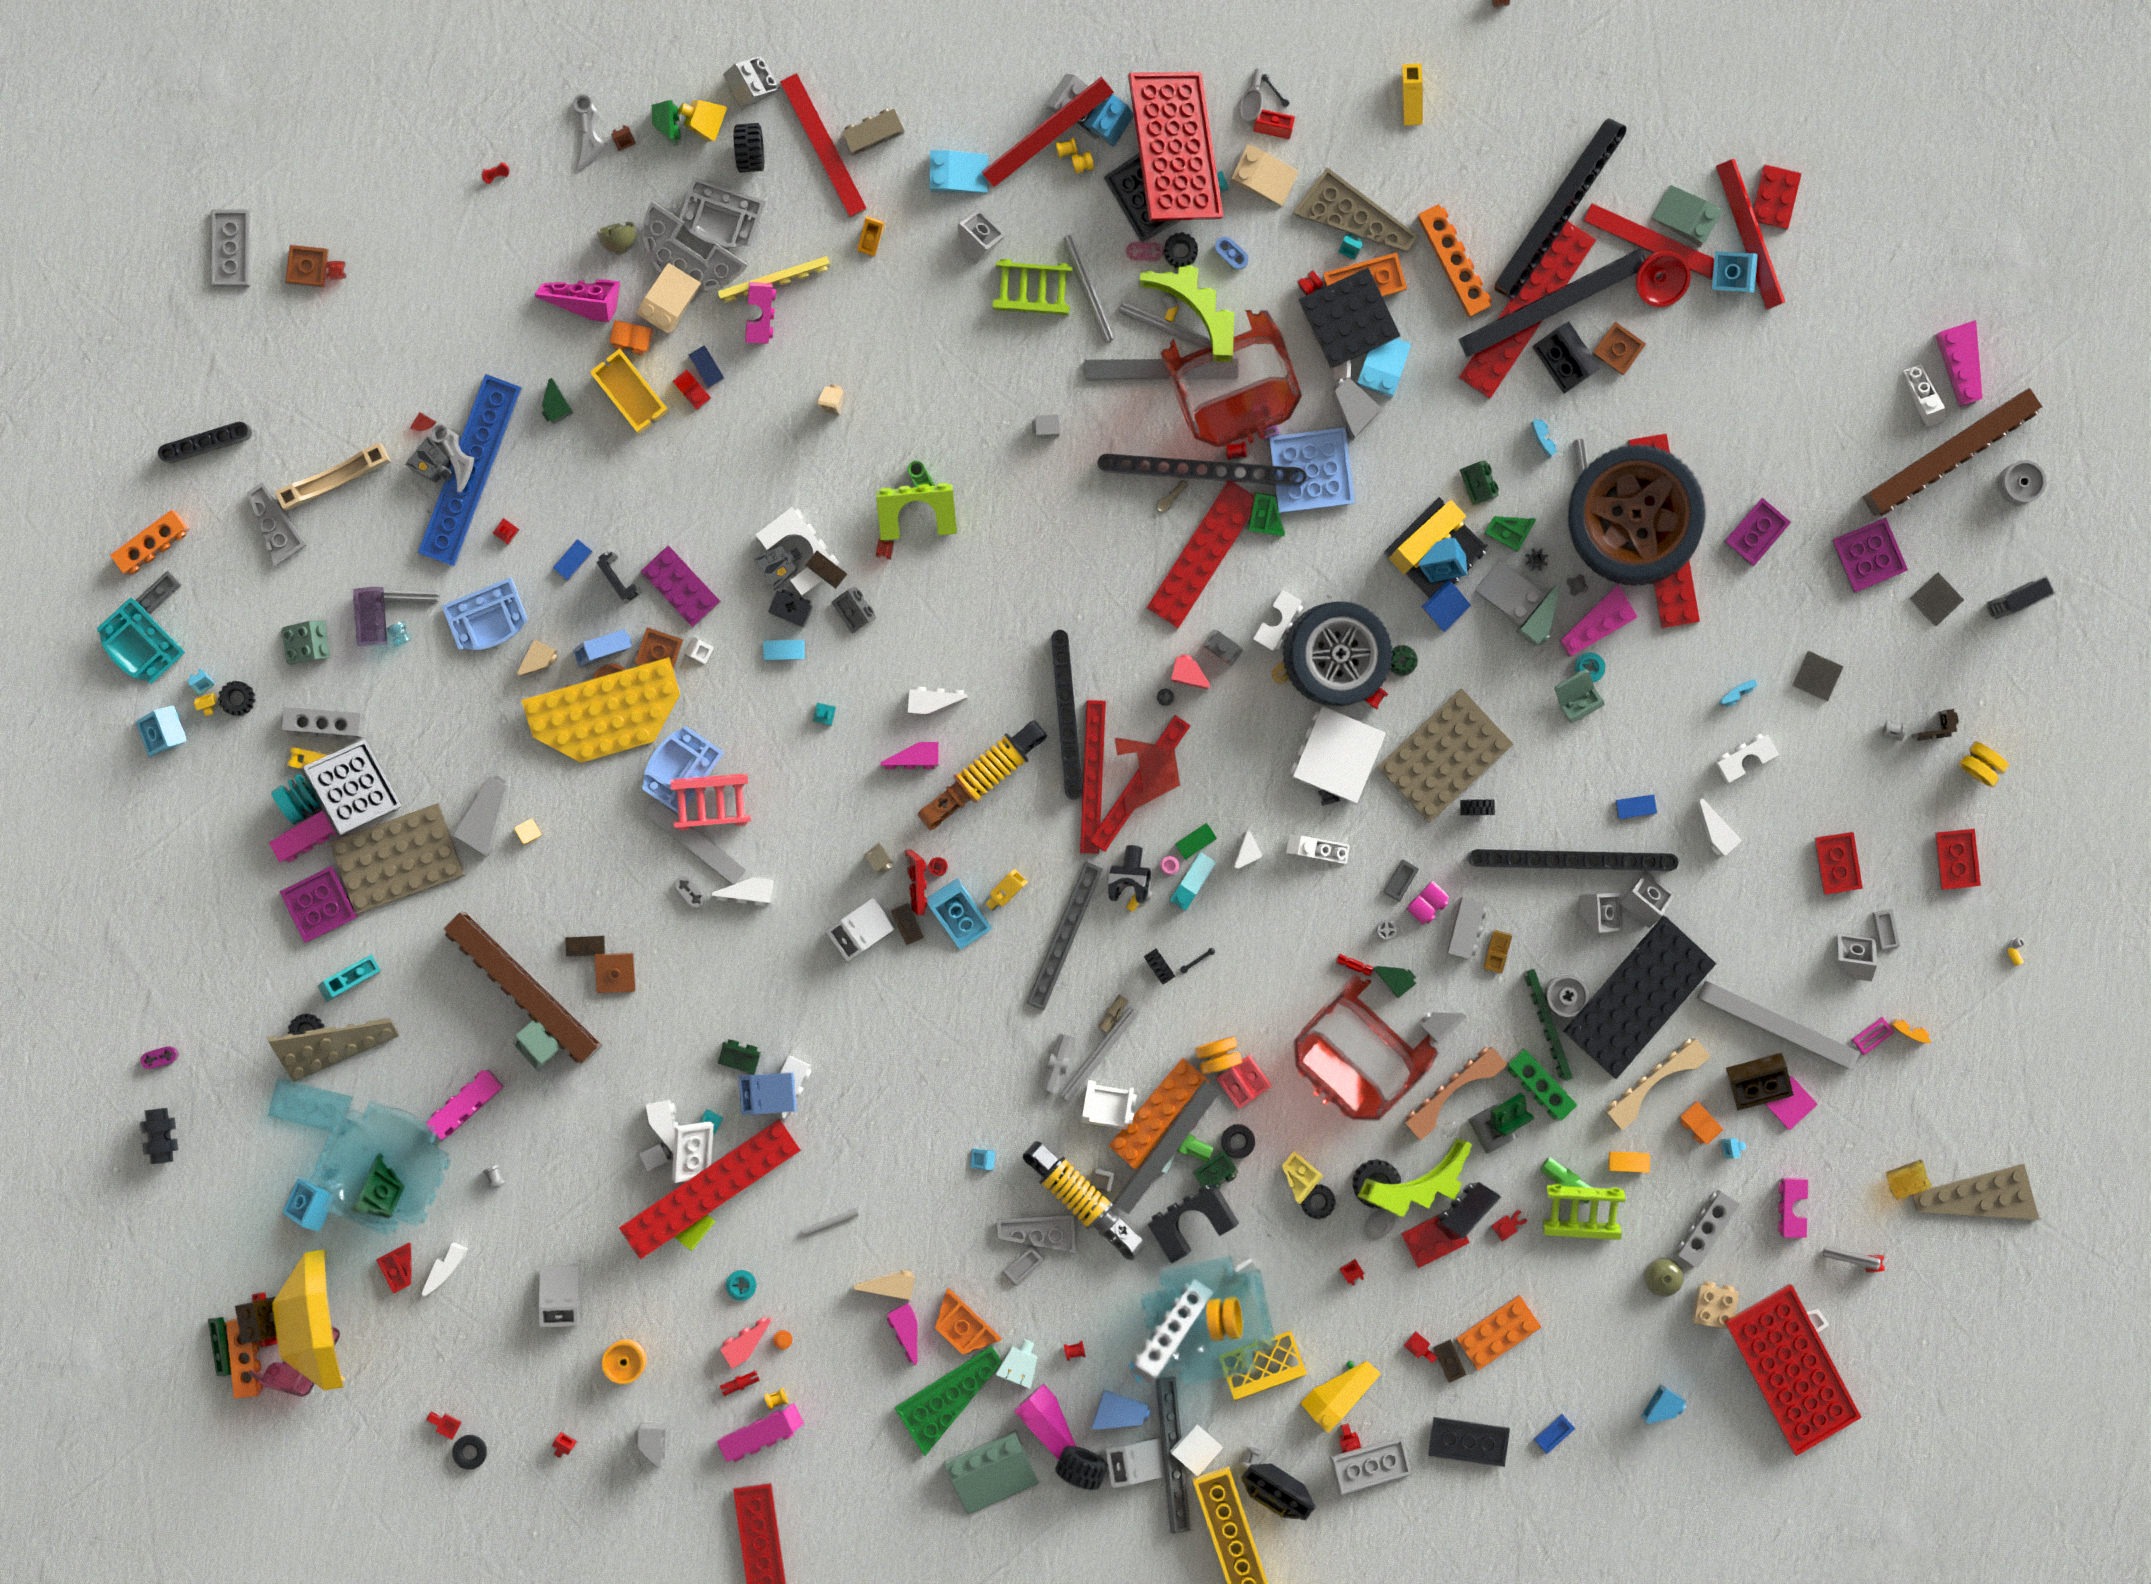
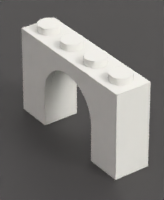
(789, 525)

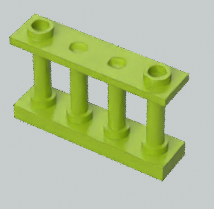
(1021, 303)
(1581, 1229)

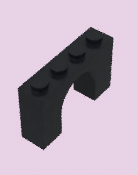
(2020, 598)
(1208, 1202)

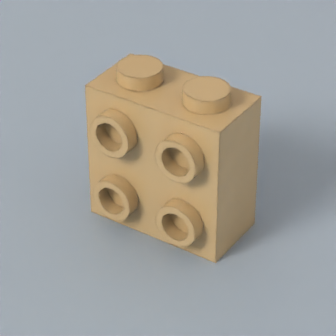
(1714, 1304)

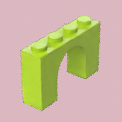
(938, 497)

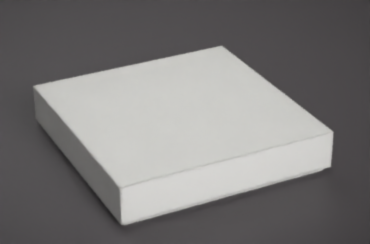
(1196, 1449)

